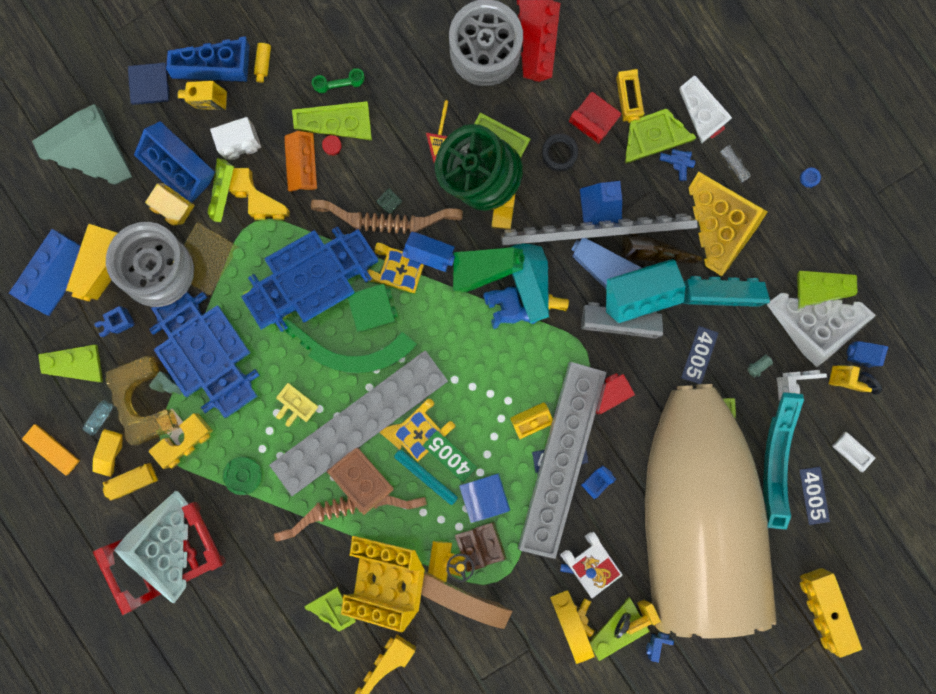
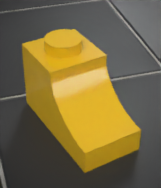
(503, 215)

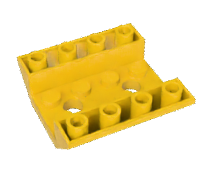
(384, 601)

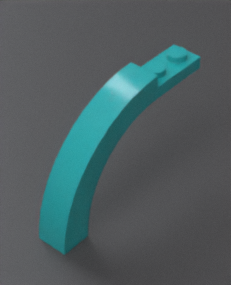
(776, 460)

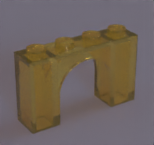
(122, 384)

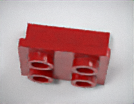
(595, 117)

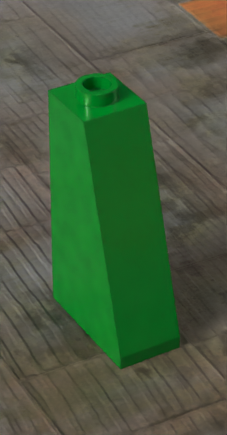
(482, 267)

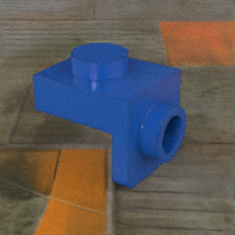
(598, 481)
(654, 647)

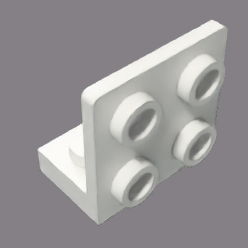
(788, 381)

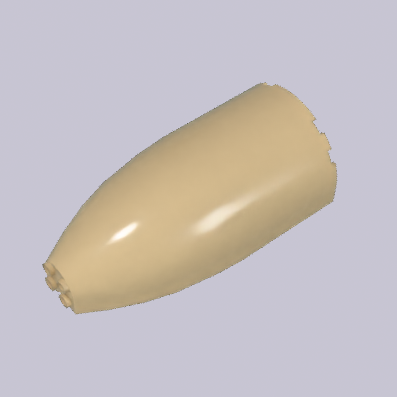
(706, 522)

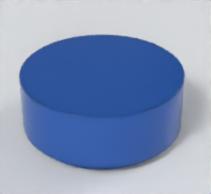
(810, 177)

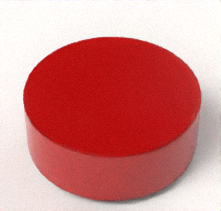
(332, 145)

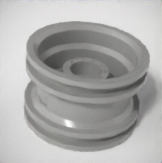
(149, 264)

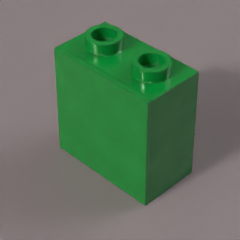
(372, 308)

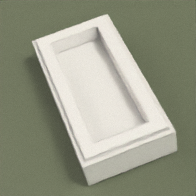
(853, 452)

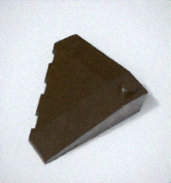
(649, 249)

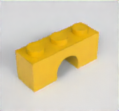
(194, 430)

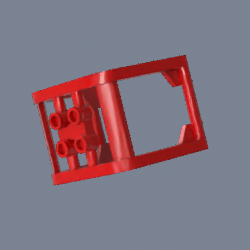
(125, 600)

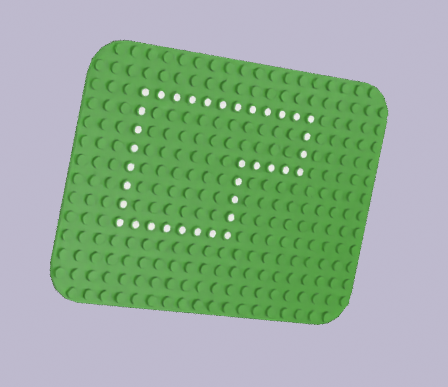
(488, 377)

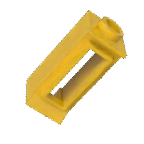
(629, 114)
(129, 481)

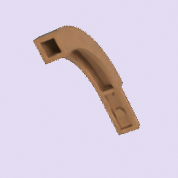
(465, 603)

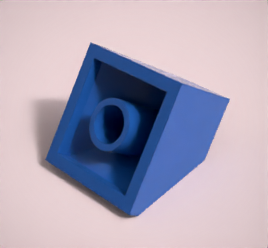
(601, 202)

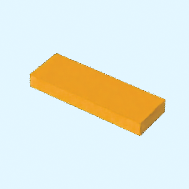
(51, 449)

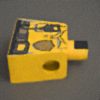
(204, 95)

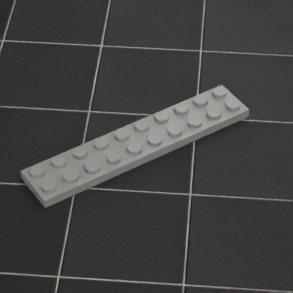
(606, 228)
(358, 423)
(561, 460)

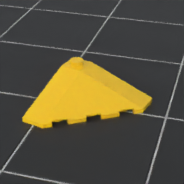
(724, 221)

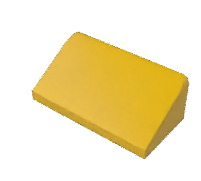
(532, 420)

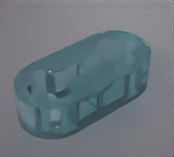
(98, 417)

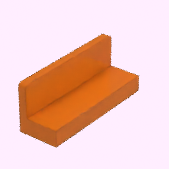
(300, 161)

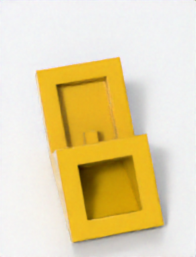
(106, 451)

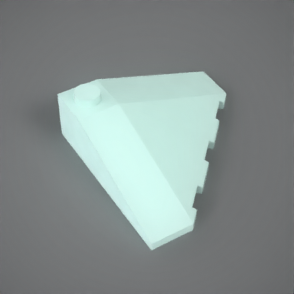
(157, 547)

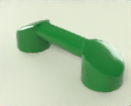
(321, 85)

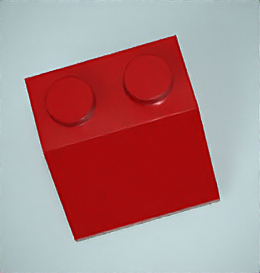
(613, 392)

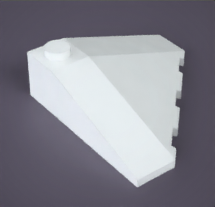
(821, 327)

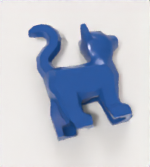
(510, 306)

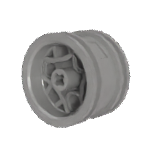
(485, 42)

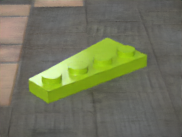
(339, 120)

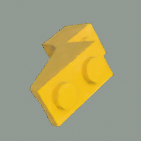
(258, 203)

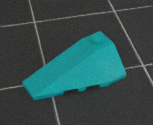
(533, 282)

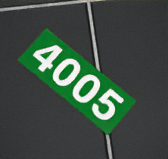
(449, 456)

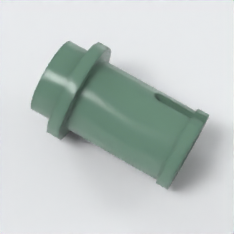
(759, 366)

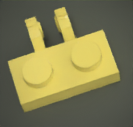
(296, 402)

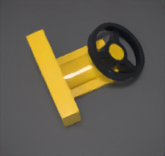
(847, 377)
(444, 562)
(649, 617)

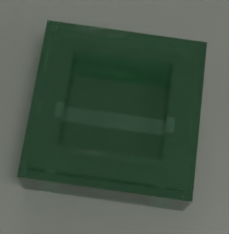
(389, 201)

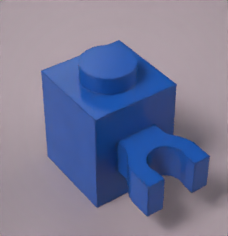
(116, 321)

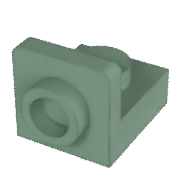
(164, 382)

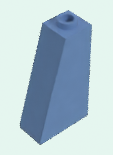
(600, 261)

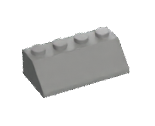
(596, 319)

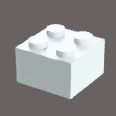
(236, 138)

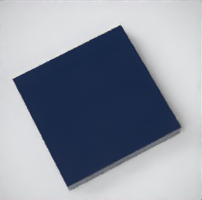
(148, 83)

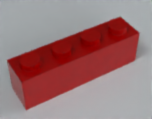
(539, 28)

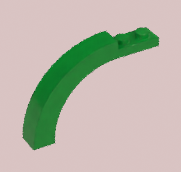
(368, 363)

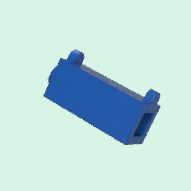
(429, 251)

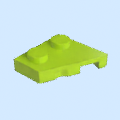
(329, 608)

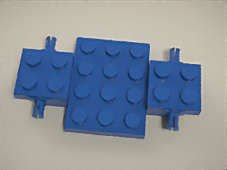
(309, 277)
(204, 354)

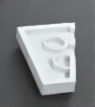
(703, 108)

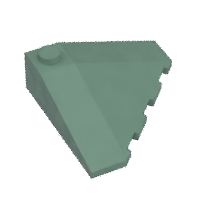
(85, 144)

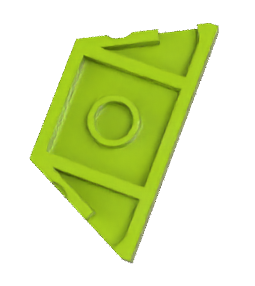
(655, 134)

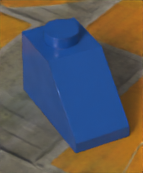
(867, 354)

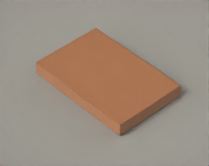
(360, 480)

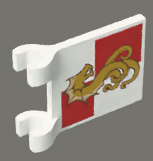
(596, 558)

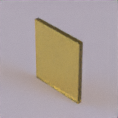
(209, 255)

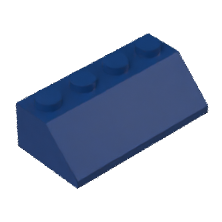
(173, 162)
(47, 273)

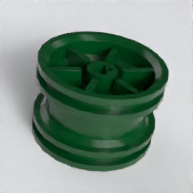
(481, 163)

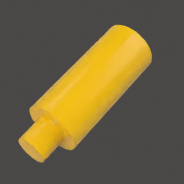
(262, 61)

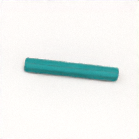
(425, 477)

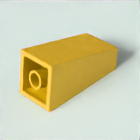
(90, 271)

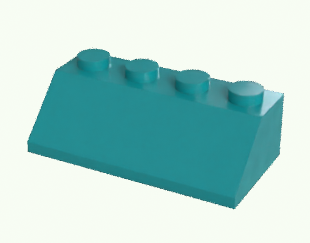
(644, 291)
(725, 292)

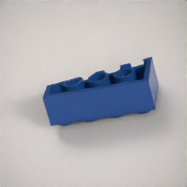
(211, 62)

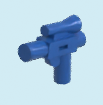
(680, 162)

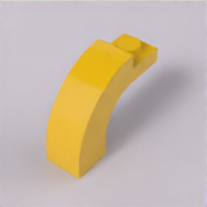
(572, 627)

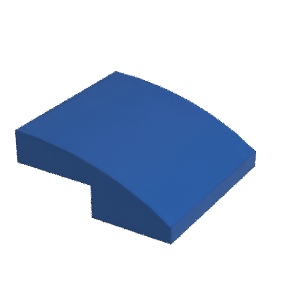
(484, 498)

